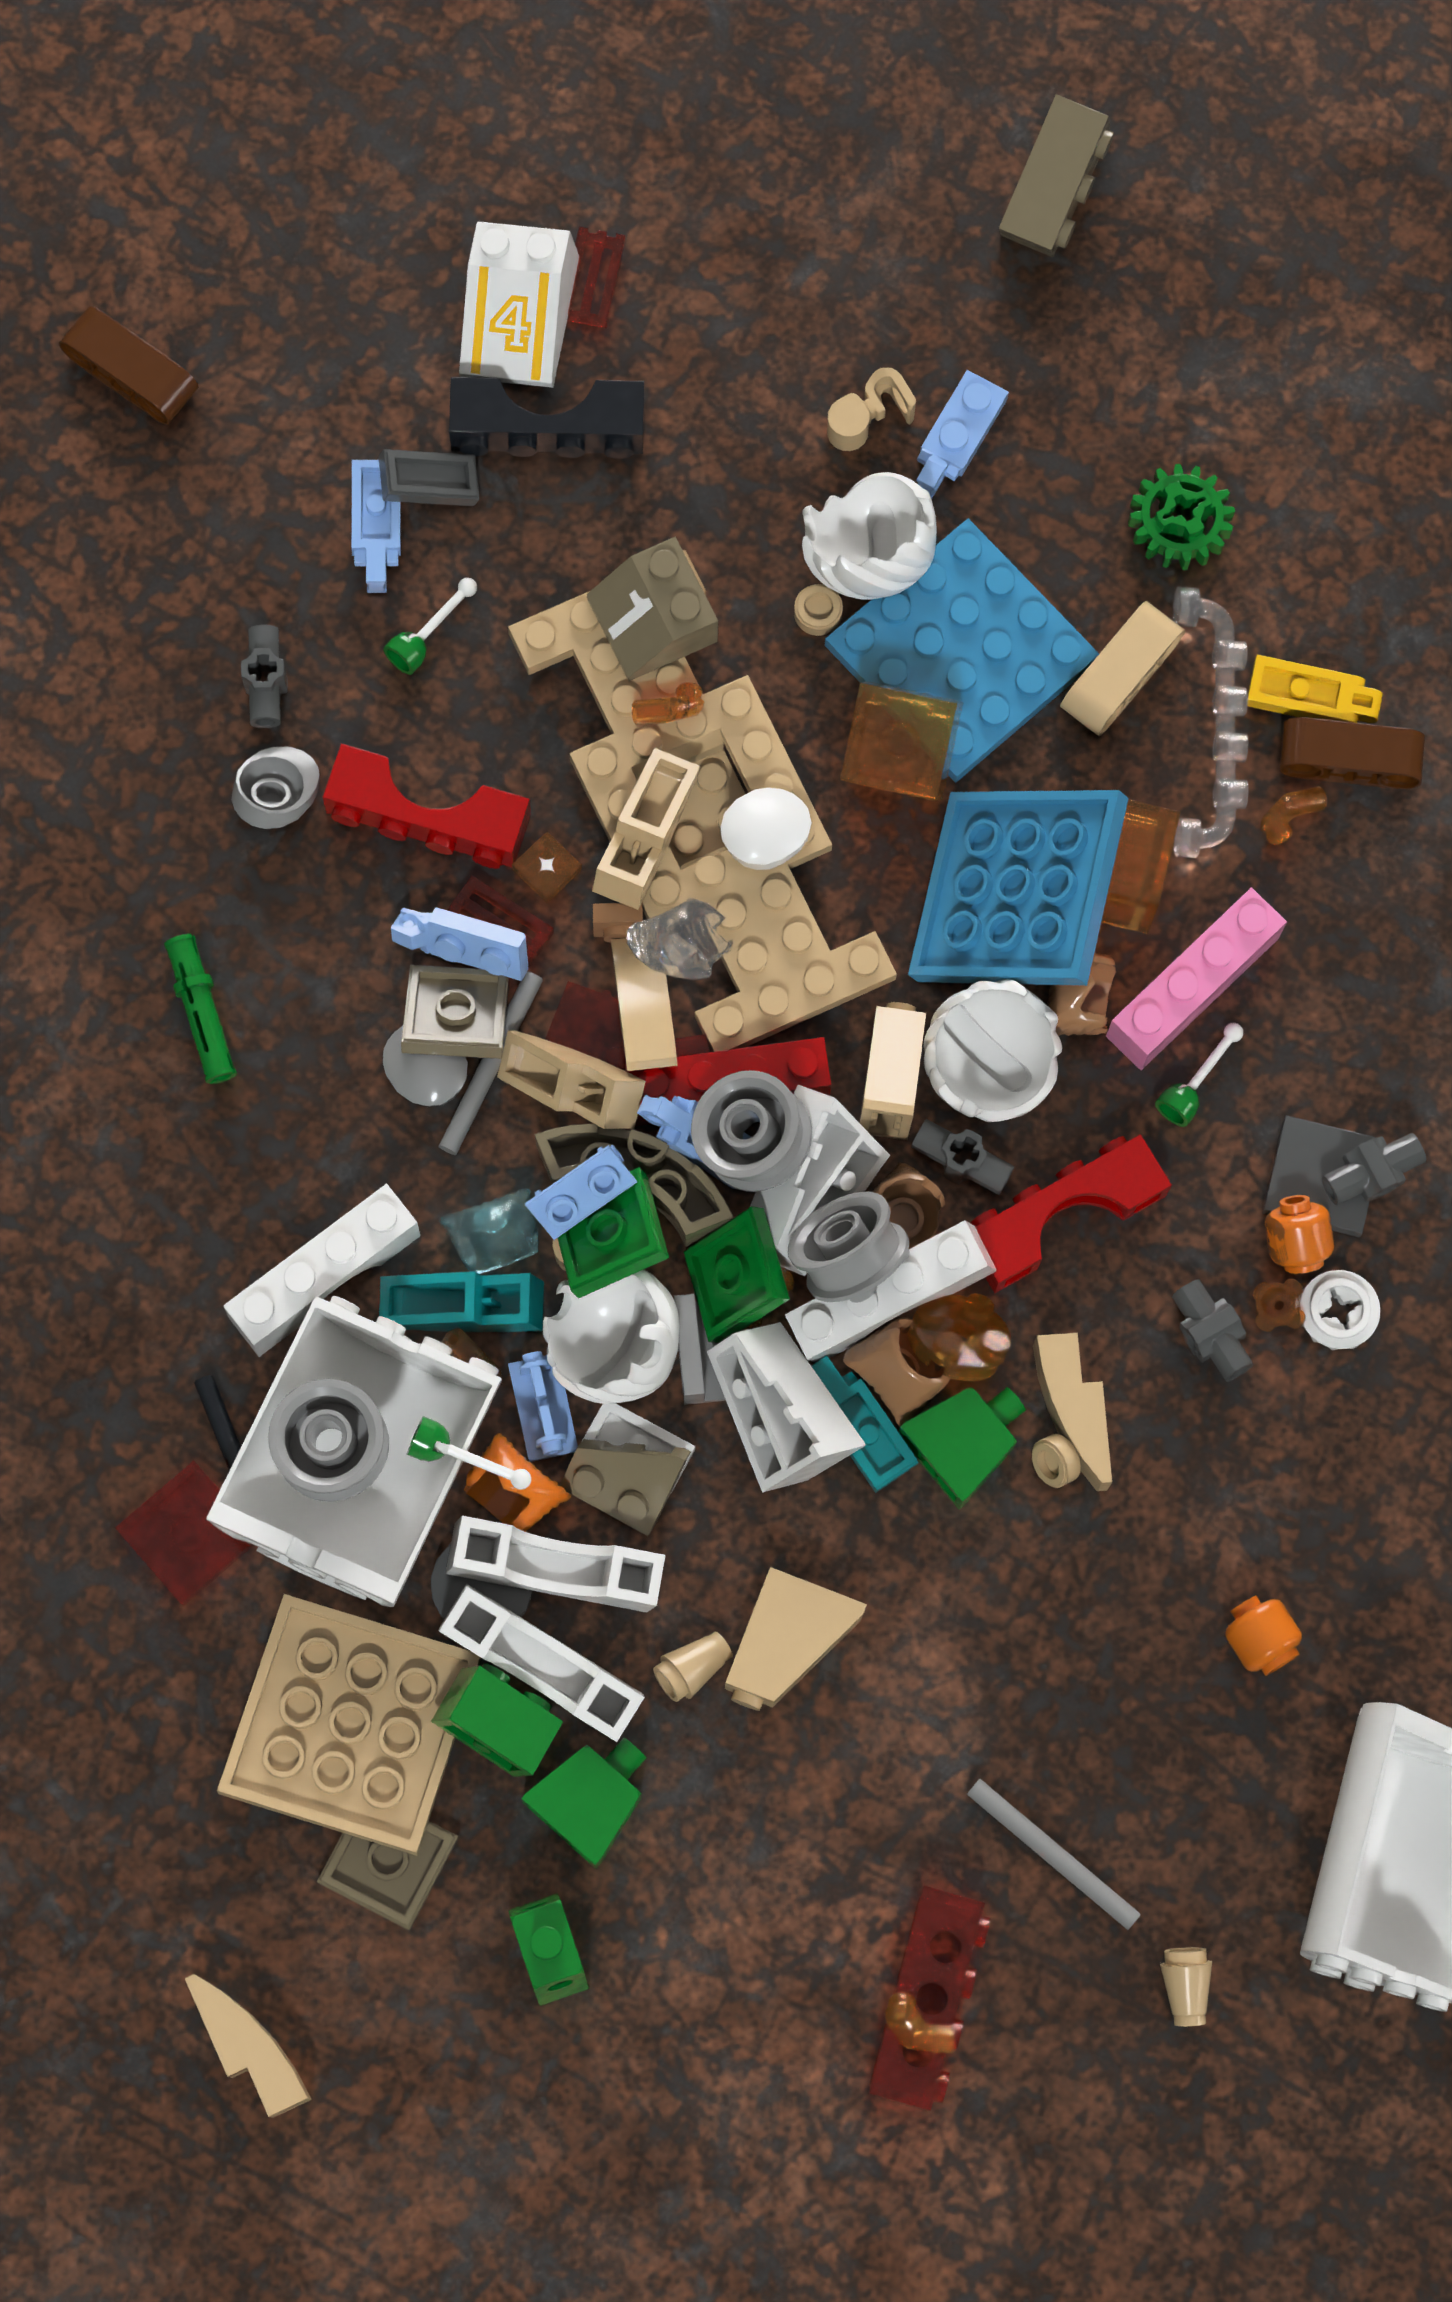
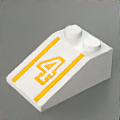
(517, 303)

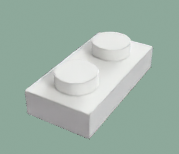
(622, 1426)

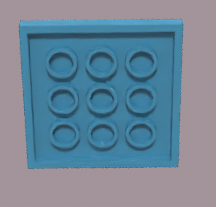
(970, 636)
(1019, 887)

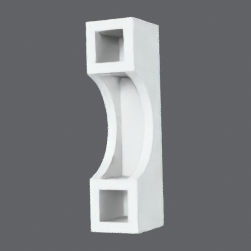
(349, 1246)
(930, 1272)
(561, 1568)
(541, 1662)

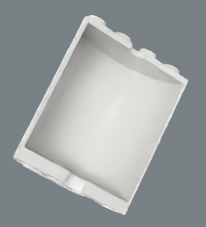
(376, 1536)
(1388, 1862)

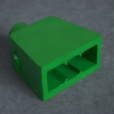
(963, 1440)
(589, 1799)
(548, 1949)

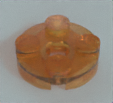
(936, 1339)

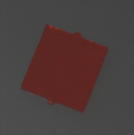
(586, 1021)

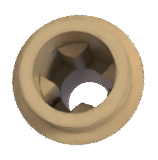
(691, 1666)
(1187, 1984)

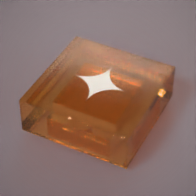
(547, 867)

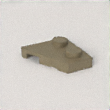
(624, 1480)

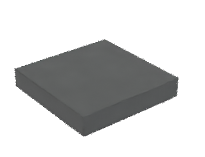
(1301, 1159)

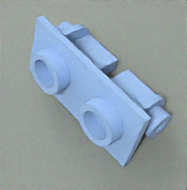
(581, 1191)
(542, 1408)

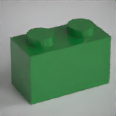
(498, 1720)

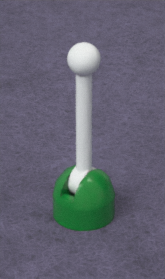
(408, 649)
(1181, 1101)
(432, 1442)

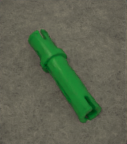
(194, 989)

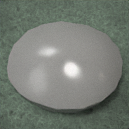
(275, 787)
(423, 1077)

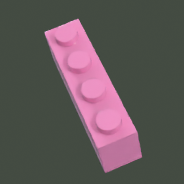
(1196, 978)

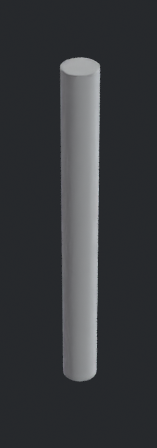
(488, 1067)
(1053, 1854)

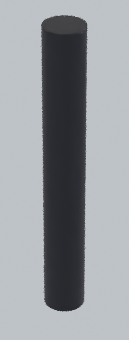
(218, 1418)

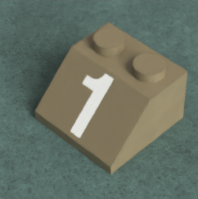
(653, 609)

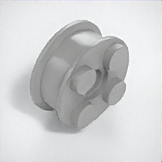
(772, 1152)
(848, 1247)
(333, 1473)

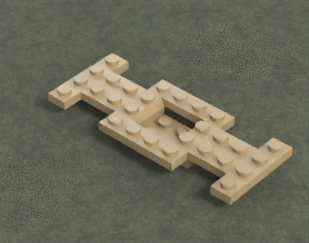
(777, 949)

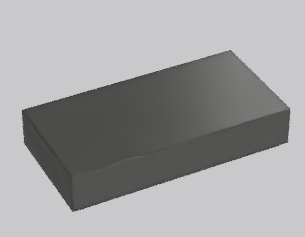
(428, 477)

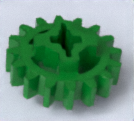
(1173, 535)

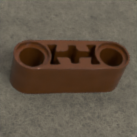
(128, 365)
(1352, 753)

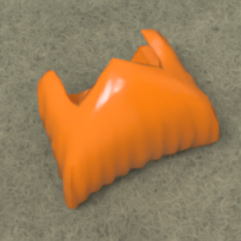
(502, 1499)

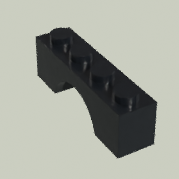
(604, 422)

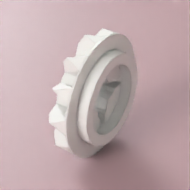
(1348, 1289)

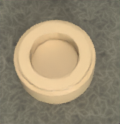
(818, 610)
(1056, 1460)

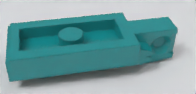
(885, 1451)

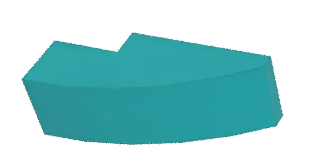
(463, 1302)

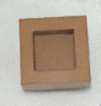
(614, 919)

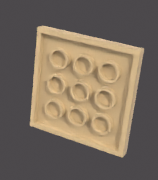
(346, 1725)

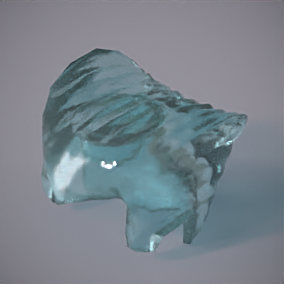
(493, 1232)

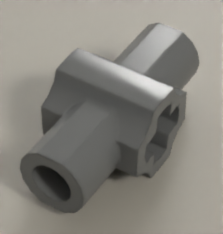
(264, 696)
(944, 1145)
(1374, 1169)
(1212, 1330)

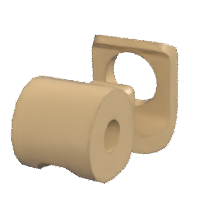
(851, 415)

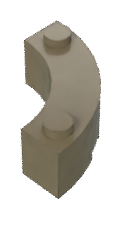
(677, 1185)

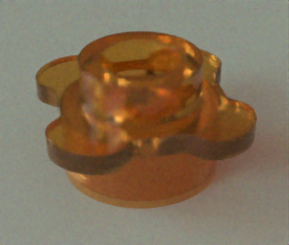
(1266, 1298)

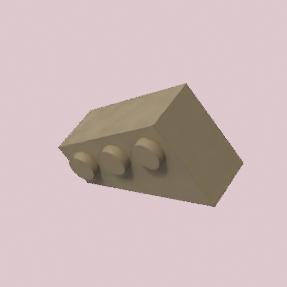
(1057, 176)

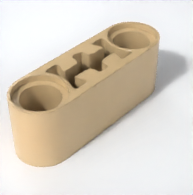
(1122, 668)

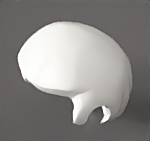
(872, 538)
(993, 1050)
(614, 1340)

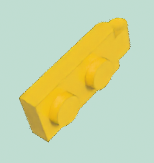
(1311, 692)

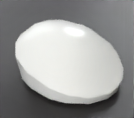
(765, 828)

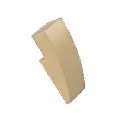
(645, 828)
(643, 1011)
(571, 1081)
(1073, 1405)
(249, 2047)

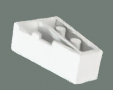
(838, 1163)
(781, 1407)

